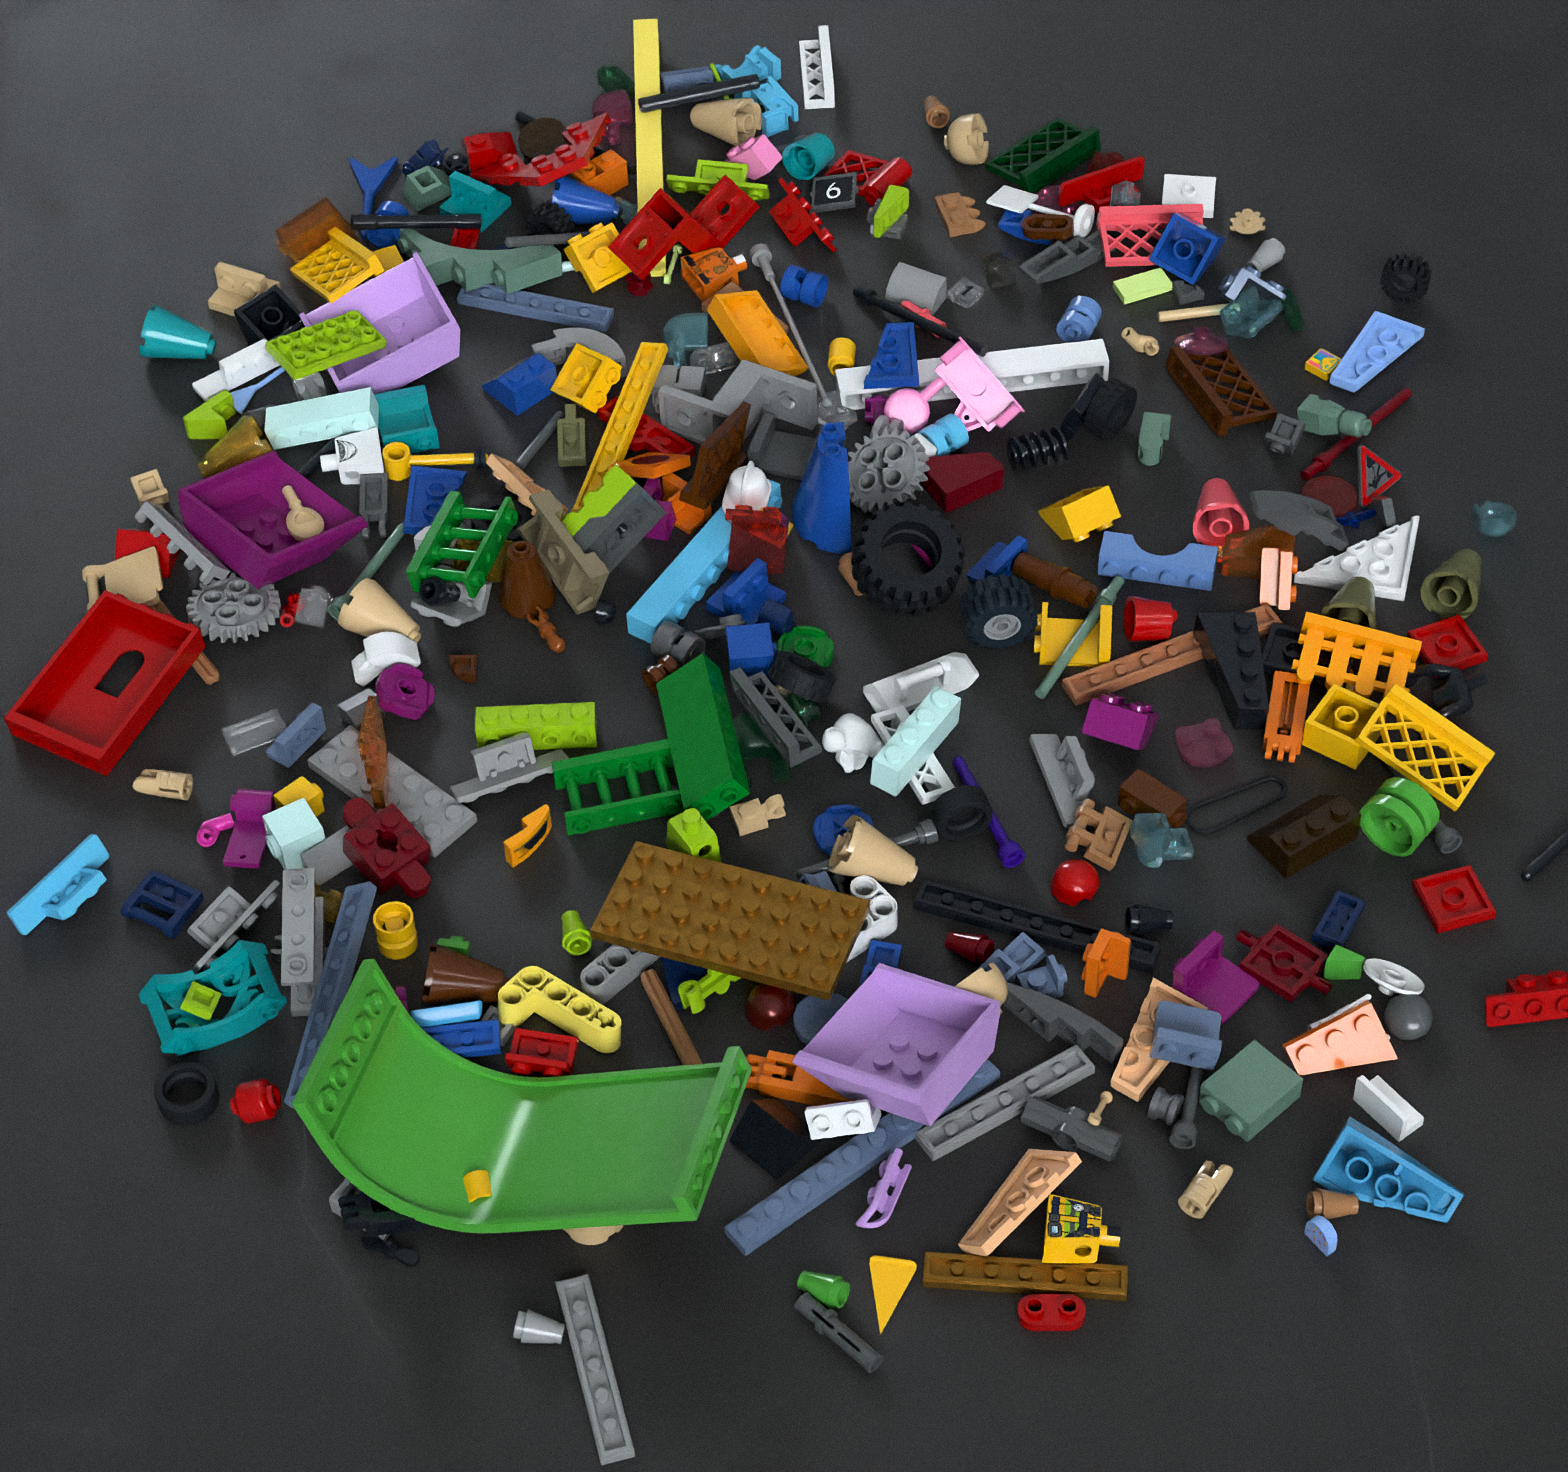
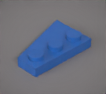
(895, 359)
(427, 494)

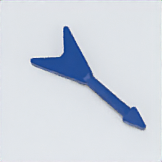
(371, 182)

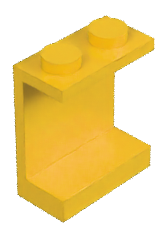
(1058, 632)

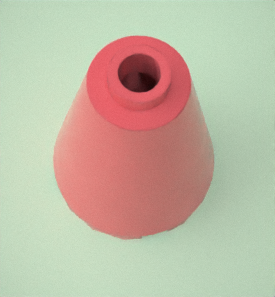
(1218, 514)

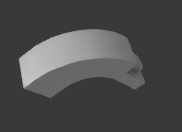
(559, 348)

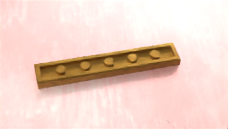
(1024, 1276)

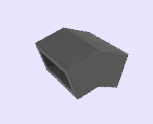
(354, 708)

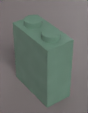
(1250, 1091)

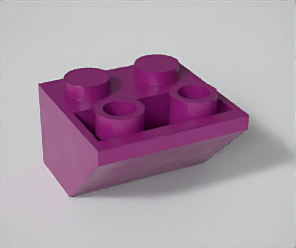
(1119, 721)

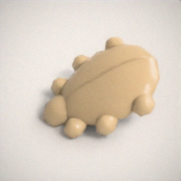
(1247, 222)

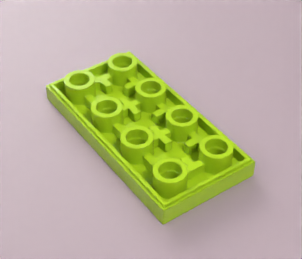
(325, 344)

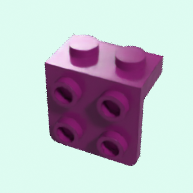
(1212, 978)

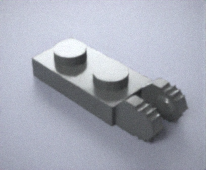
(374, 502)

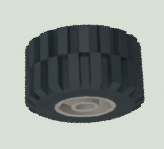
(998, 611)

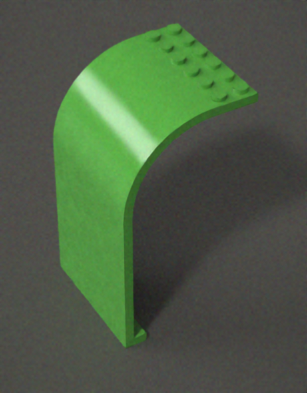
(558, 1150)

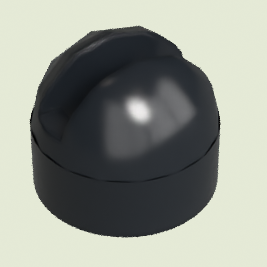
(605, 612)

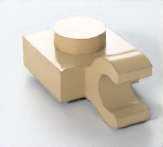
(754, 816)

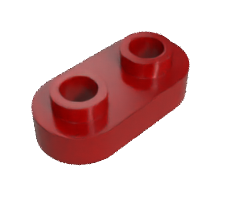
(1051, 1313)

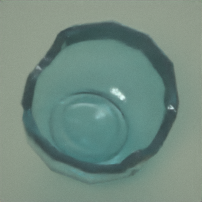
(1494, 518)

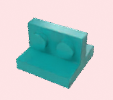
(474, 197)

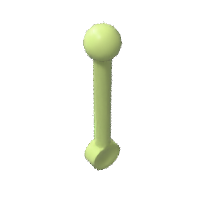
(677, 249)

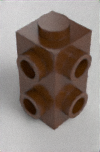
(1147, 795)

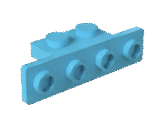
(63, 887)

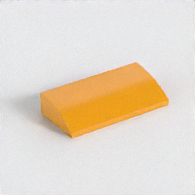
(755, 332)

